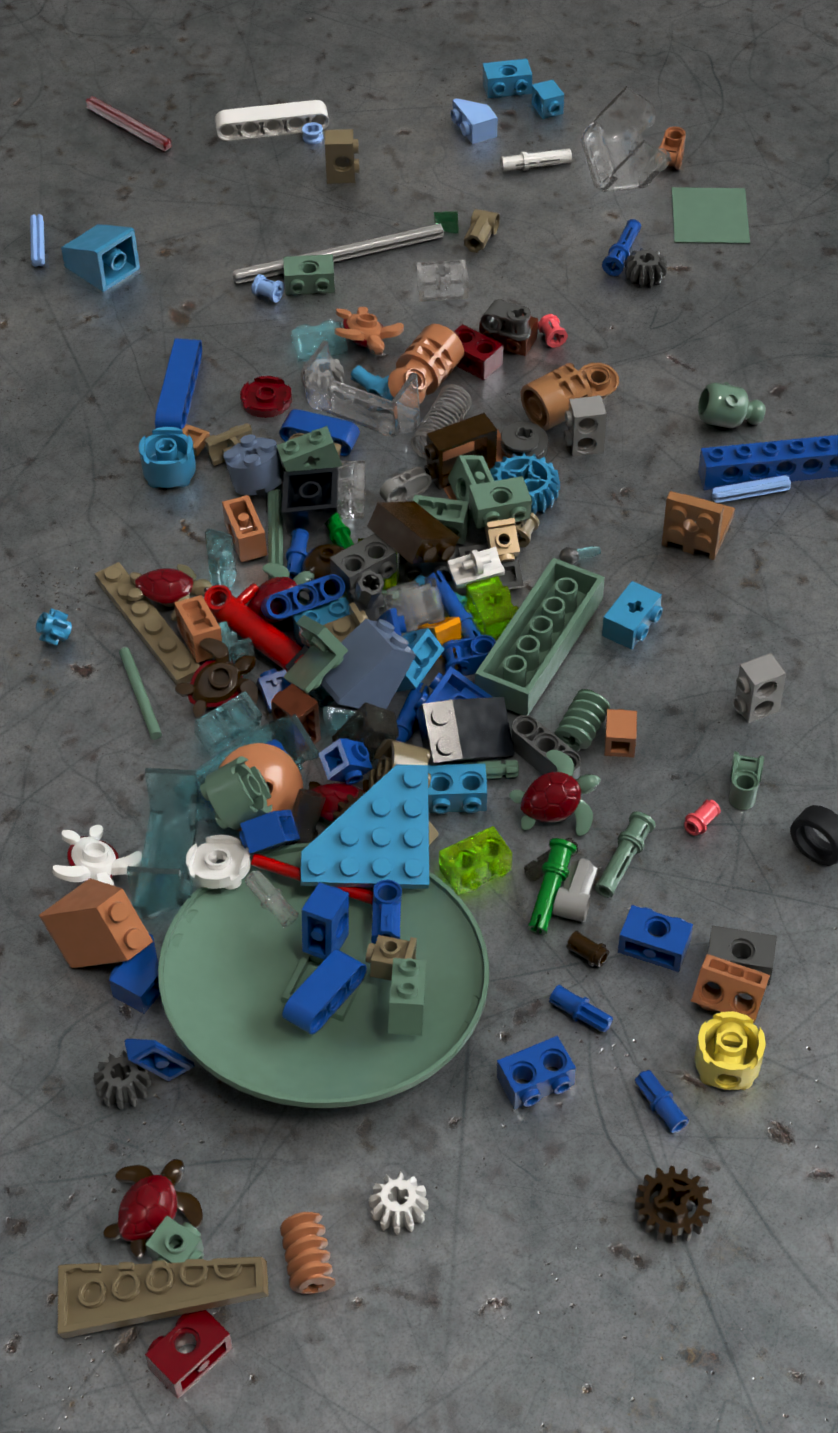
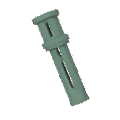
(629, 843)

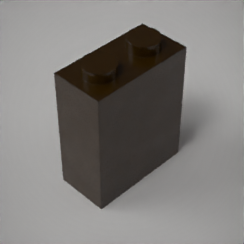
(413, 532)

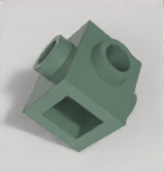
(175, 1242)

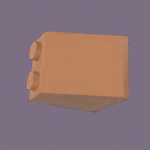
(95, 925)

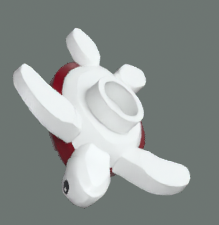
(93, 858)

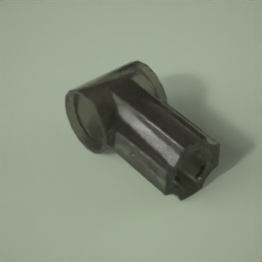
(307, 814)

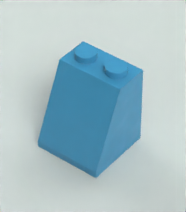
(103, 255)

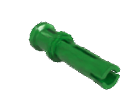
(554, 873)

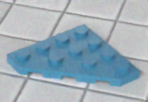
(376, 837)

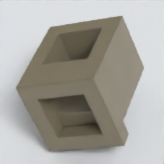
(383, 952)

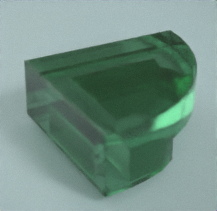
(448, 221)

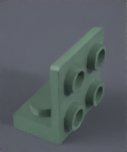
(323, 655)

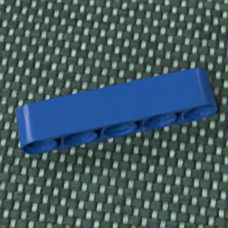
(179, 383)

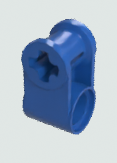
(469, 653)

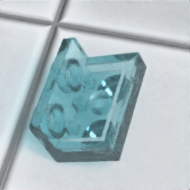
(308, 339)
(220, 557)

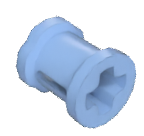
(267, 288)

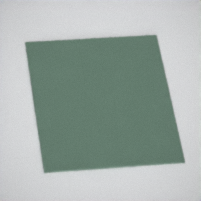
(710, 215)

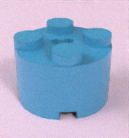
(167, 458)

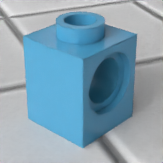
(547, 99)

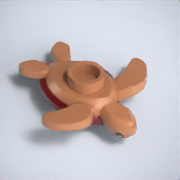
(366, 330)

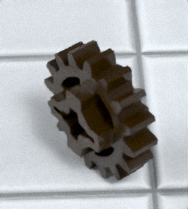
(670, 1208)

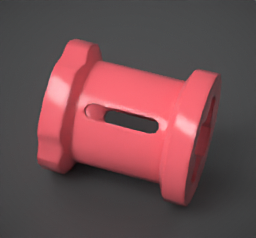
(553, 330)

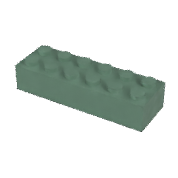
(540, 635)

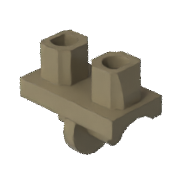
(220, 443)

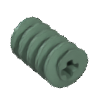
(582, 719)

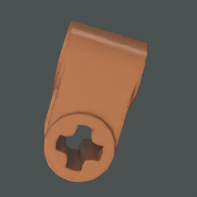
(674, 143)

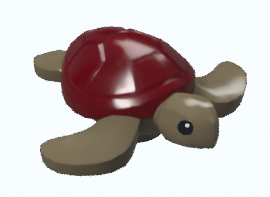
(167, 586)

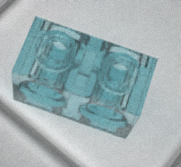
(227, 723)

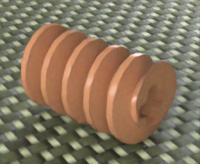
(306, 1253)

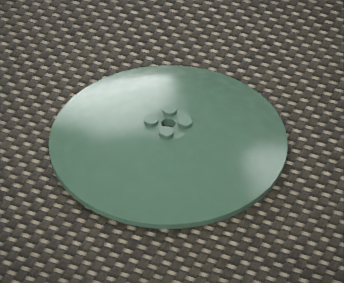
(235, 967)

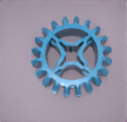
(538, 475)

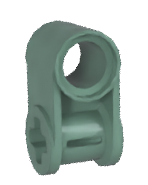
(745, 780)

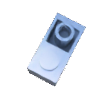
(474, 120)

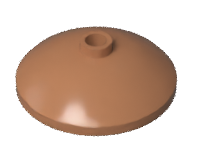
(277, 770)

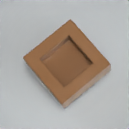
(198, 436)

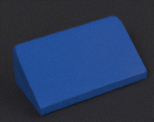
(157, 1058)

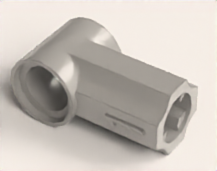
(575, 897)

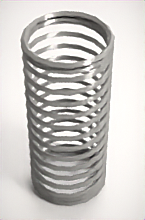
(432, 410)

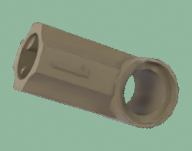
(482, 225)

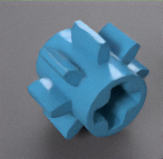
(53, 627)

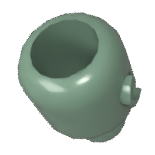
(728, 406)

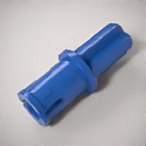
(580, 1008)
(661, 1101)

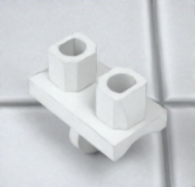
(475, 567)

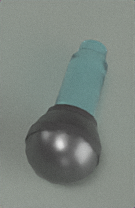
(573, 555)

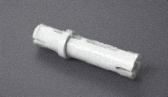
(530, 160)

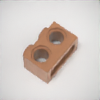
(195, 624)
(732, 980)

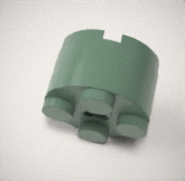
(236, 793)

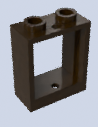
(475, 429)

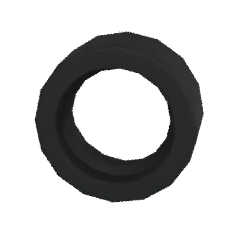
(808, 840)

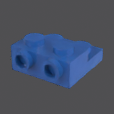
(451, 686)

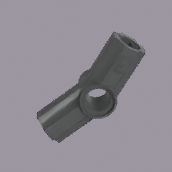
(368, 594)

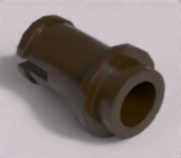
(588, 949)

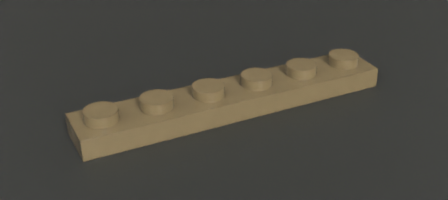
(148, 625)

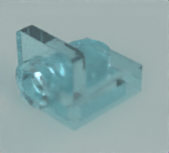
(235, 647)

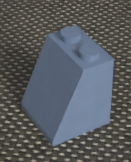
(371, 667)

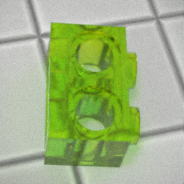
(473, 855)

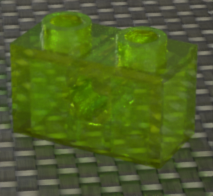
(490, 606)

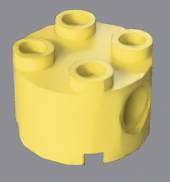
(729, 1051)

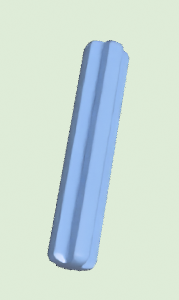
(37, 240)
(751, 489)

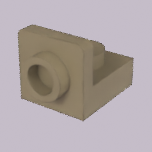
(344, 626)

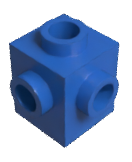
(345, 761)

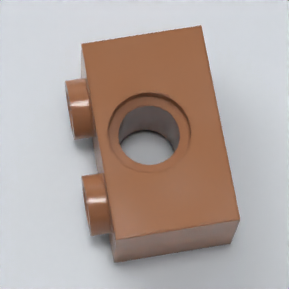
(245, 528)

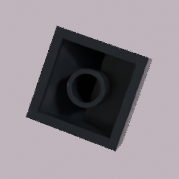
(309, 498)

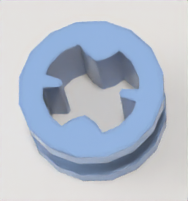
(312, 133)

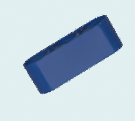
(341, 431)
(316, 597)
(324, 991)

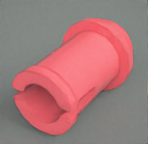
(697, 822)

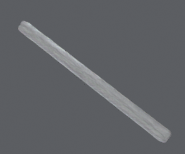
(347, 251)

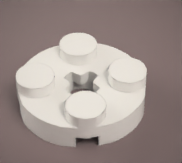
(228, 874)

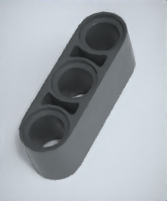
(534, 740)

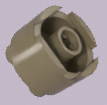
(397, 752)

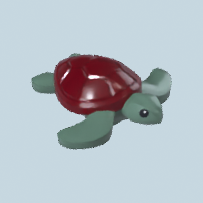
(280, 581)
(557, 796)

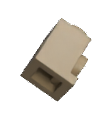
(503, 528)

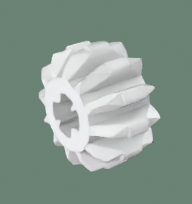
(394, 1192)

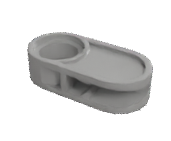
(408, 483)

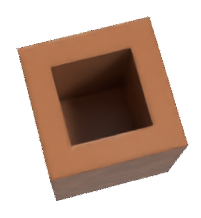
(620, 733)

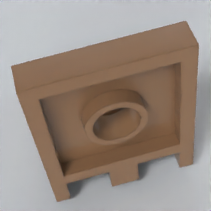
(704, 535)

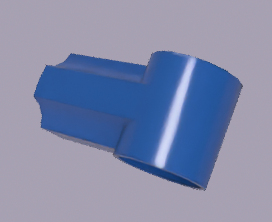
(386, 909)

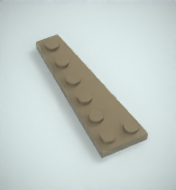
(126, 1294)

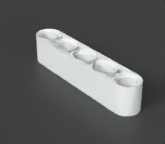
(257, 123)

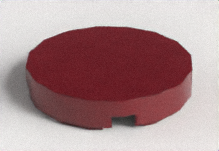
(266, 397)

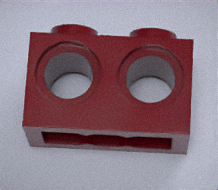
(481, 353)

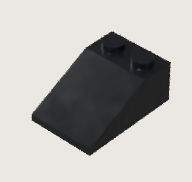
(465, 730)

